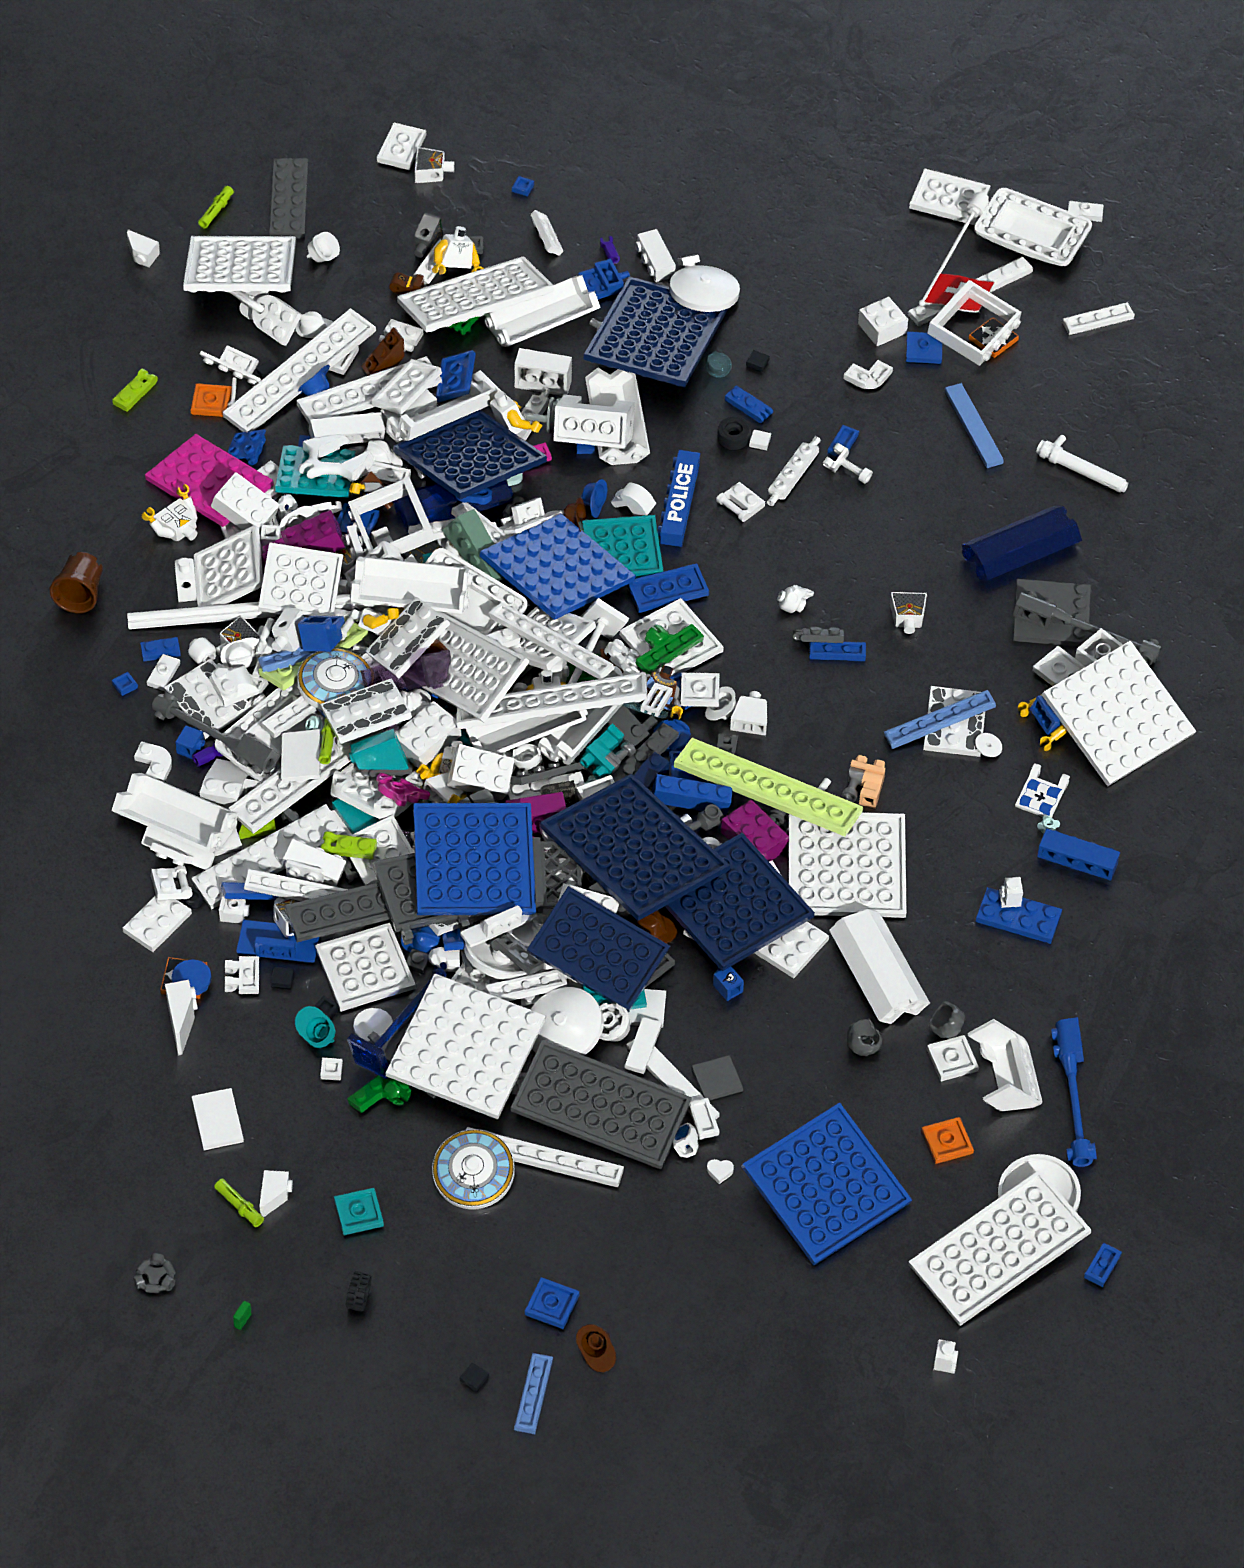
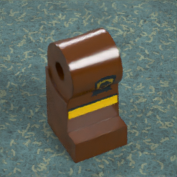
(404, 284)

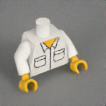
(176, 519)

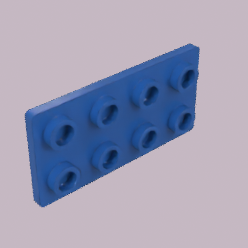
(268, 941)

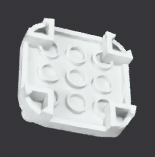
(364, 793)

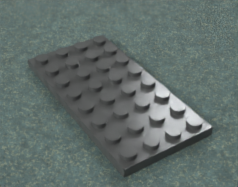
(601, 1104)

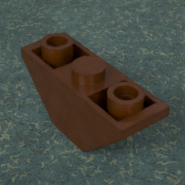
(386, 354)

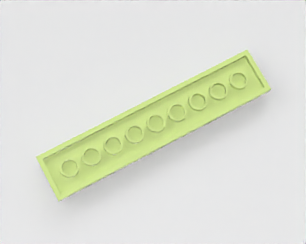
(768, 787)

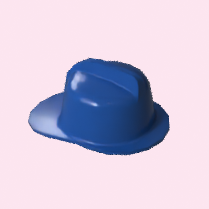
(317, 383)
(595, 496)
(423, 940)

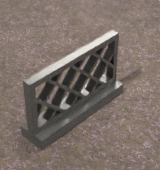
(540, 873)

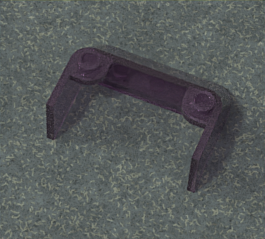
(427, 670)

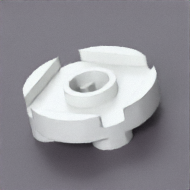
(621, 653)

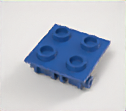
(247, 445)

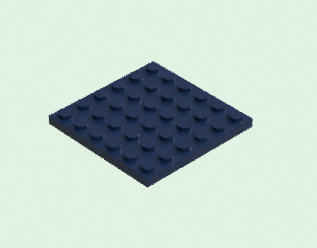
(470, 454)
(741, 907)

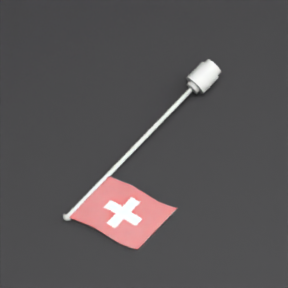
(946, 286)

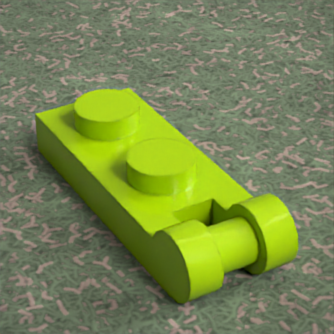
(135, 390)
(349, 846)

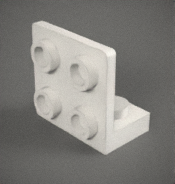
(304, 872)

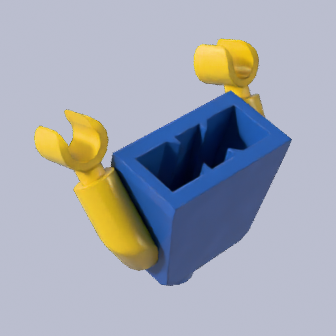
(1045, 717)

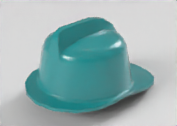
(315, 1027)

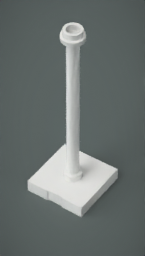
(608, 624)

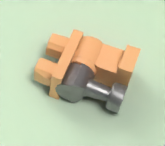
(869, 777)

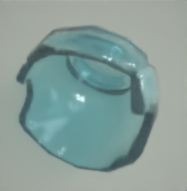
(718, 365)

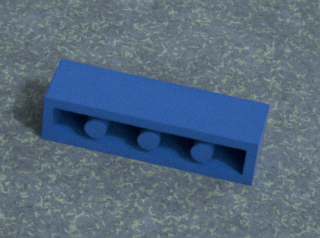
(691, 793)
(1078, 854)

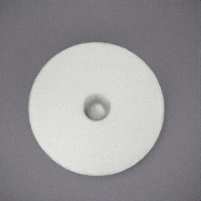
(988, 744)

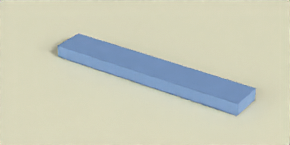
(974, 425)
(939, 719)

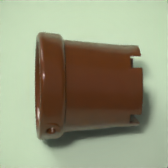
(77, 584)

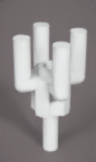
(265, 645)

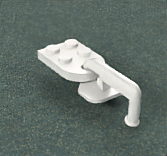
(269, 314)

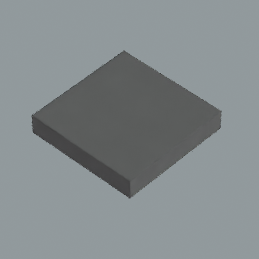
(717, 1078)

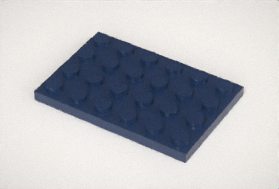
(598, 948)

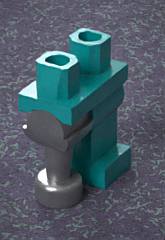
(601, 754)

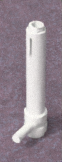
(1058, 455)

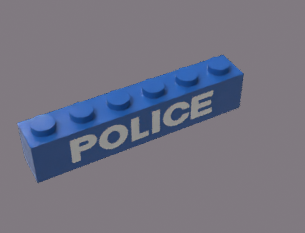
(679, 499)

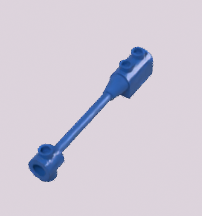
(1070, 1052)

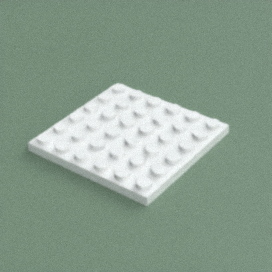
(240, 263)
(1118, 713)
(850, 871)
(465, 1046)

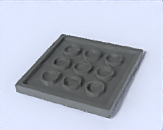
(1068, 597)

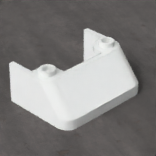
(1011, 1066)

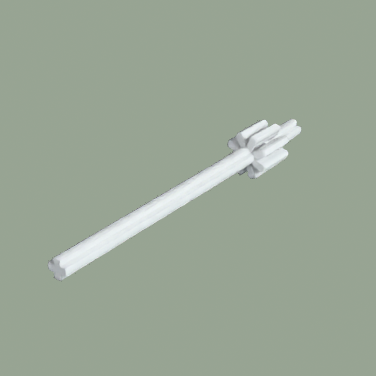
(223, 613)

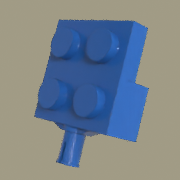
(604, 279)

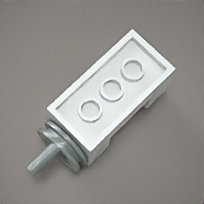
(587, 422)

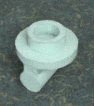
(314, 723)

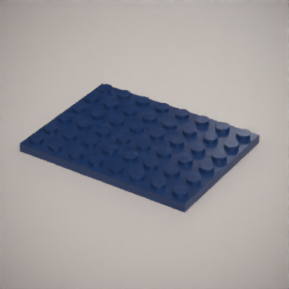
(652, 334)
(634, 846)

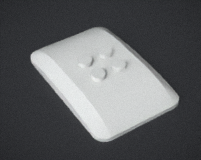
(1032, 227)
(483, 595)
(252, 726)

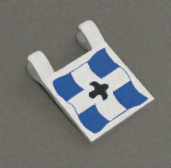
(1039, 795)

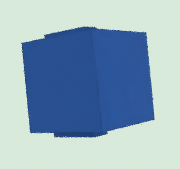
(320, 632)

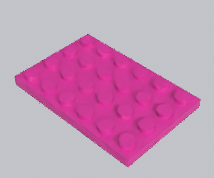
(205, 472)

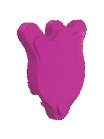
(400, 791)

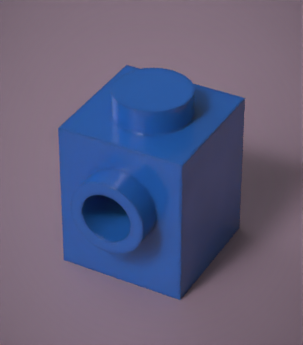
(190, 742)

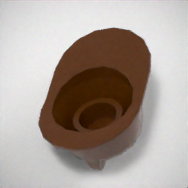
(576, 513)
(658, 926)
(596, 1347)

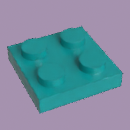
(358, 1211)

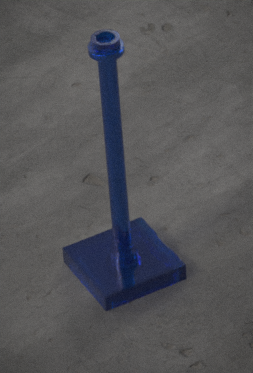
(371, 1055)

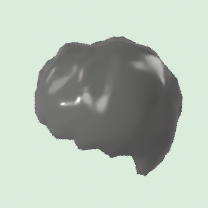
(947, 1020)
(863, 1038)

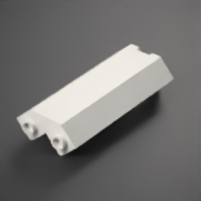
(542, 312)
(605, 391)
(413, 427)
(400, 582)
(506, 736)
(570, 741)
(175, 812)
(879, 965)

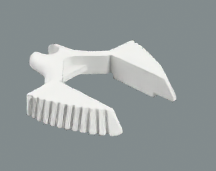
(320, 447)

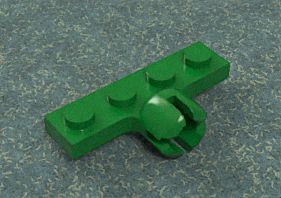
(667, 646)
(378, 1089)

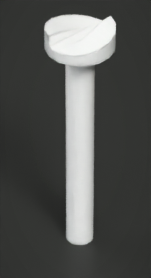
(233, 392)

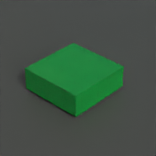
(242, 1315)

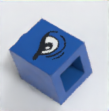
(728, 983)

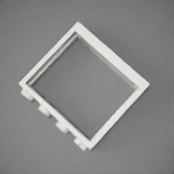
(989, 301)
(382, 497)

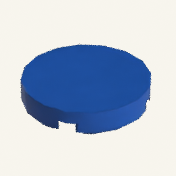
(684, 734)
(194, 971)

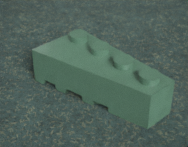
(469, 538)

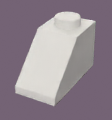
(142, 248)
(274, 1190)

